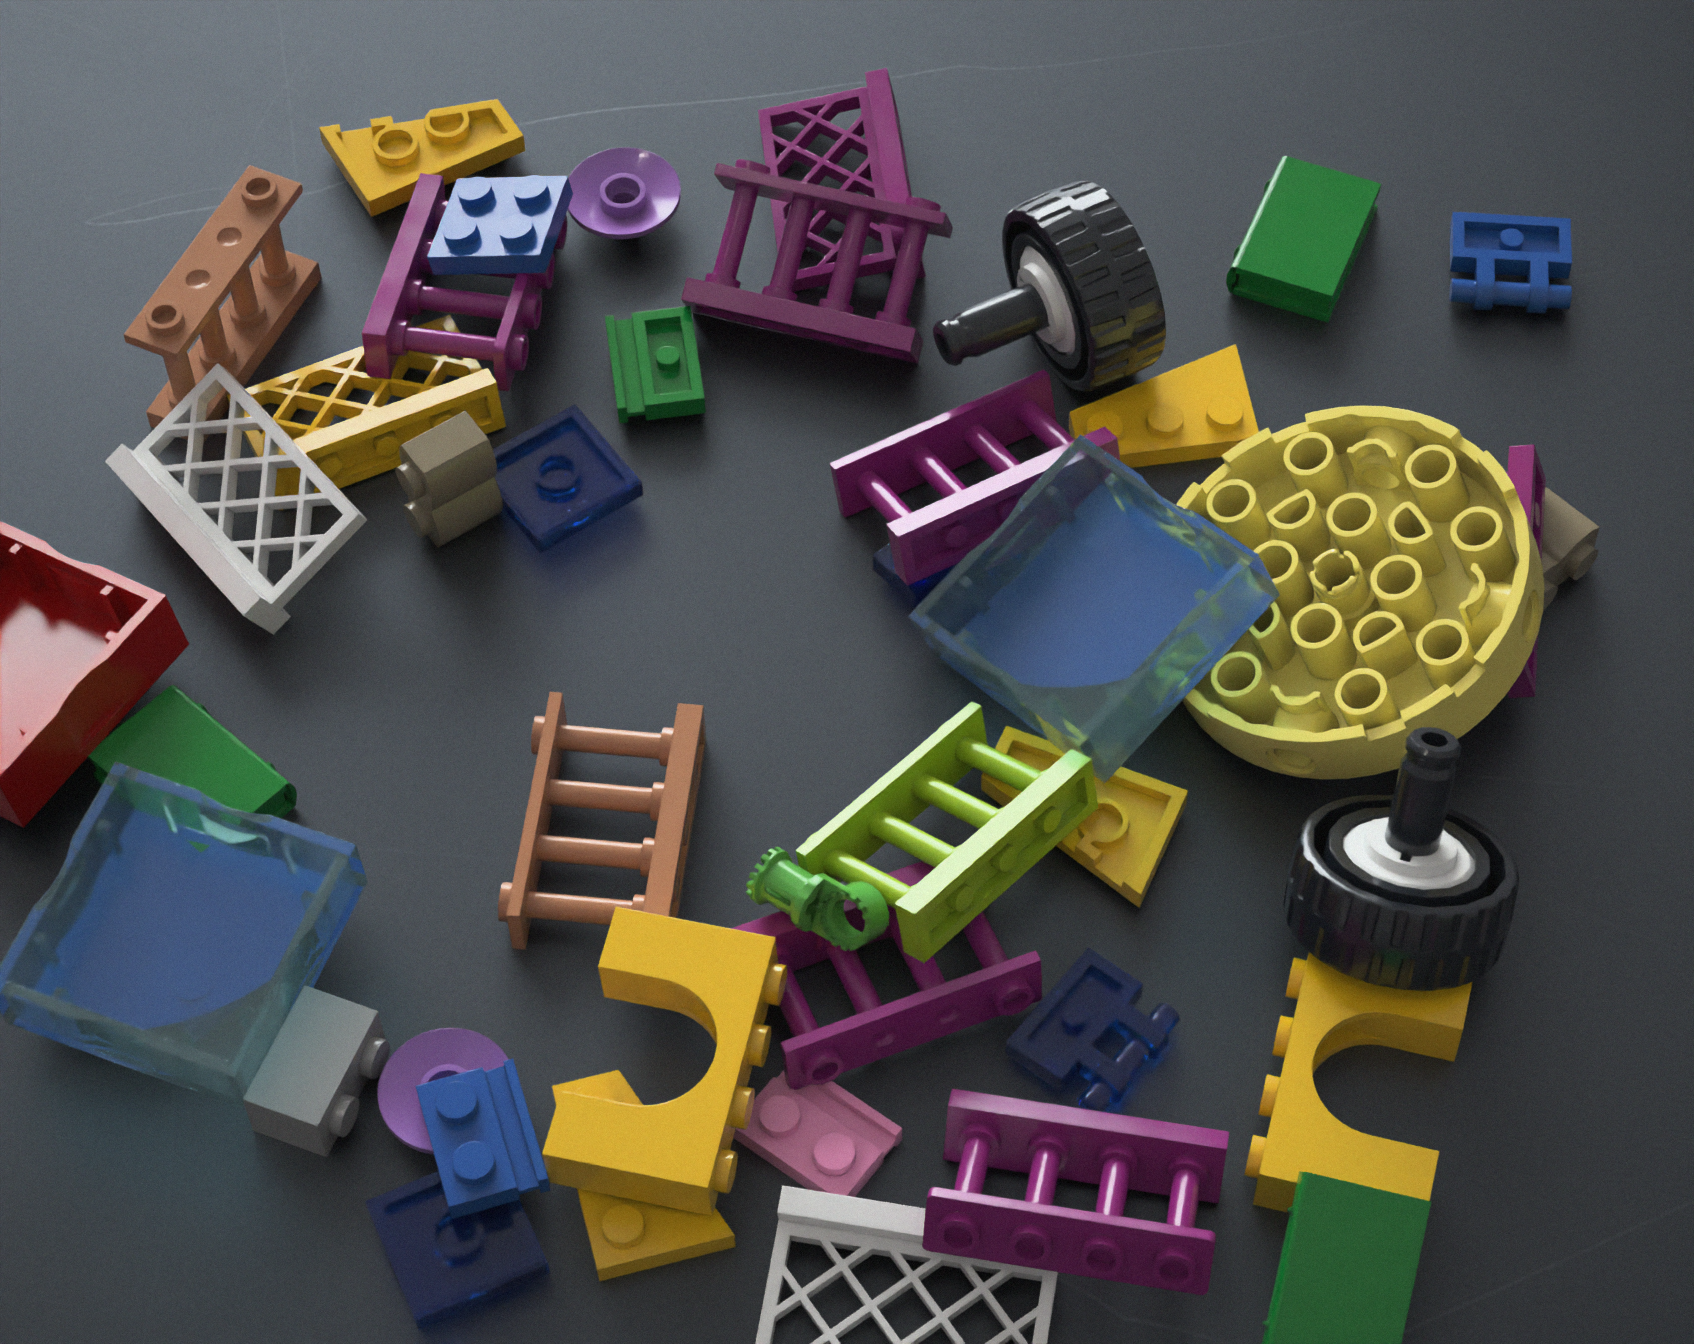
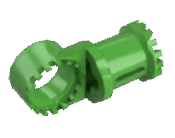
(817, 900)

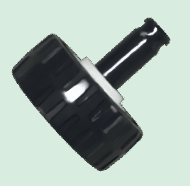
(1075, 288)
(1402, 881)

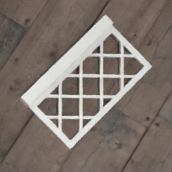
(211, 541)
(892, 1232)

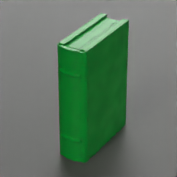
(1304, 238)
(190, 747)
(1346, 1264)

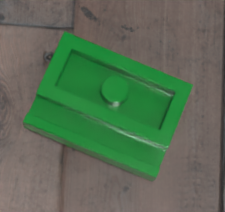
(655, 364)

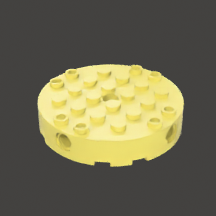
(1397, 588)

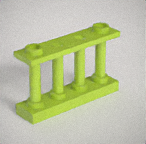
(984, 865)

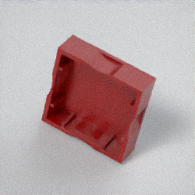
(71, 663)

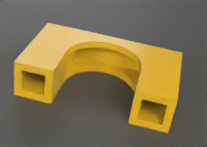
(1302, 1133)
(679, 1148)

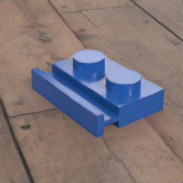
(482, 1138)

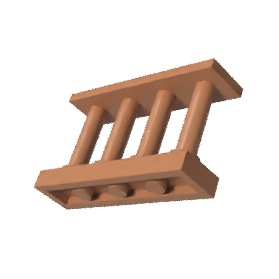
(212, 267)
(669, 803)

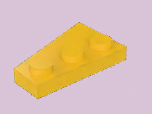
(450, 142)
(1176, 415)
(1125, 833)
(637, 1234)

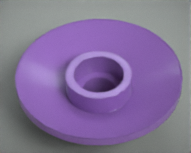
(623, 193)
(423, 1060)

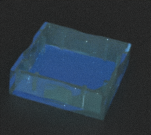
(1095, 606)
(179, 933)

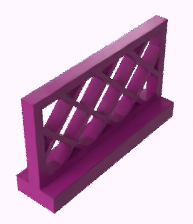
(884, 163)

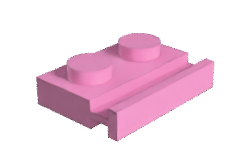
(819, 1135)

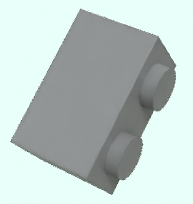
(316, 1071)

